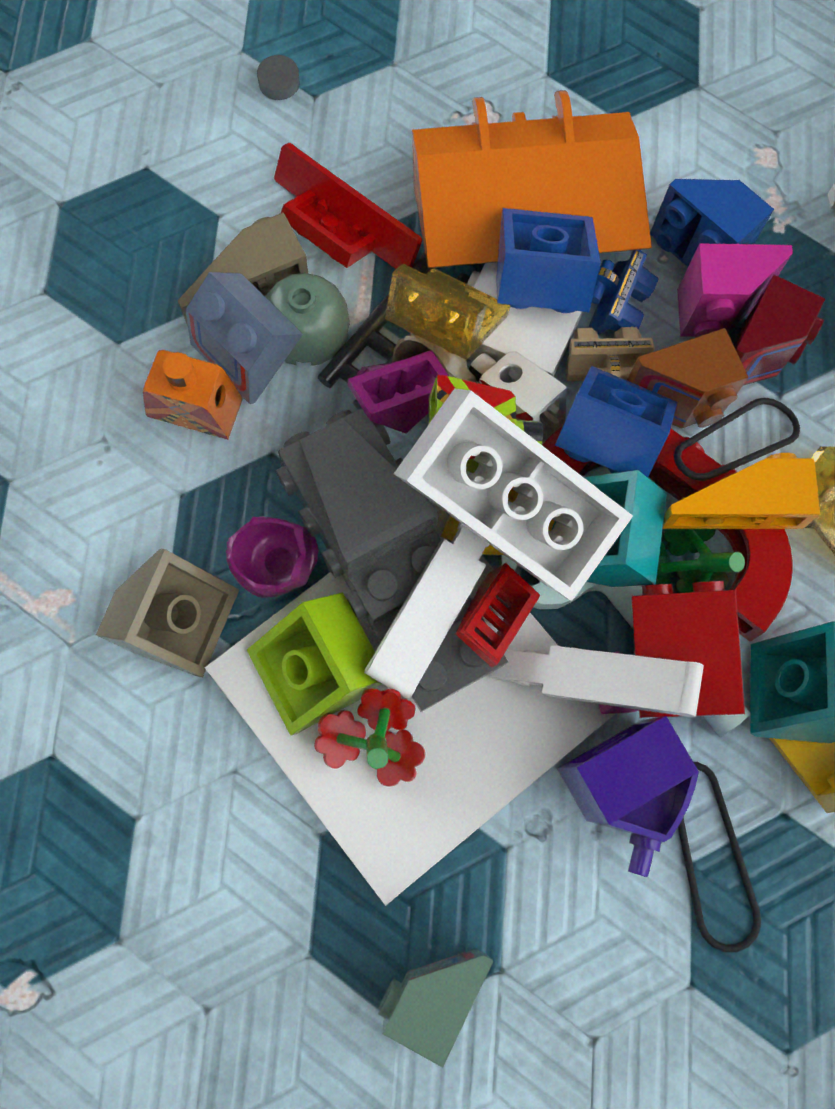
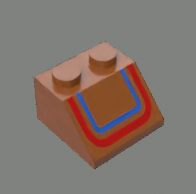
(697, 374)

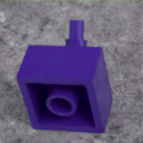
(635, 785)

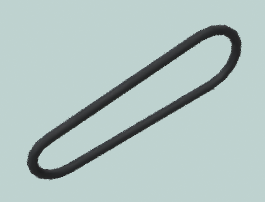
(714, 473)
(741, 866)

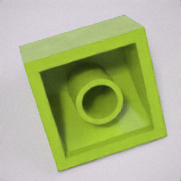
(314, 661)

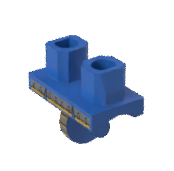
(613, 291)

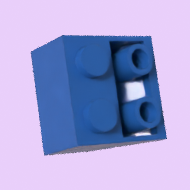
(708, 214)

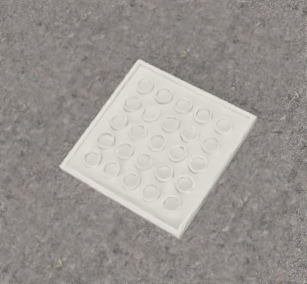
(477, 745)

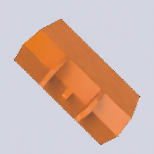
(532, 165)

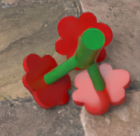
(388, 753)

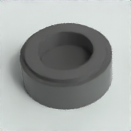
(278, 77)

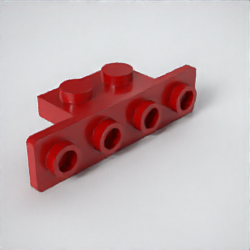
(339, 216)

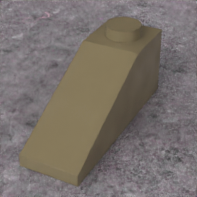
(260, 253)

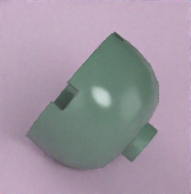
(317, 312)

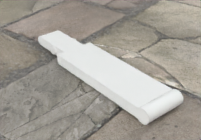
(428, 612)
(608, 678)

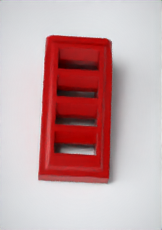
(516, 594)

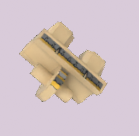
(611, 354)

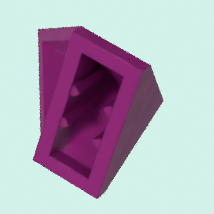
(397, 391)

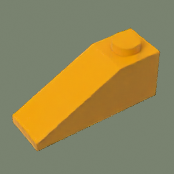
(766, 495)

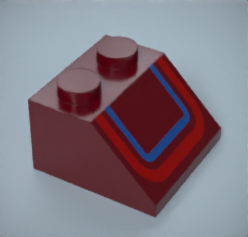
(778, 329)

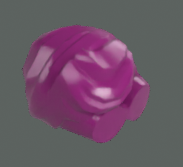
(271, 556)

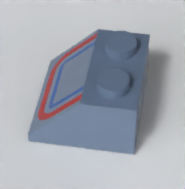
(240, 331)

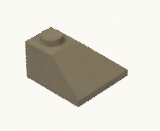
(169, 613)

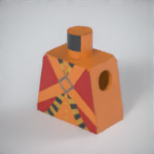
(185, 394)

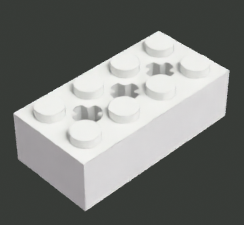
(545, 486)

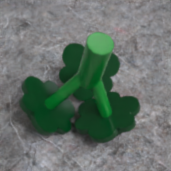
(704, 569)

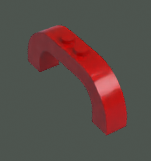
(767, 552)

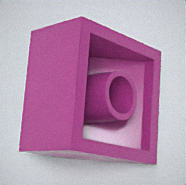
(725, 284)

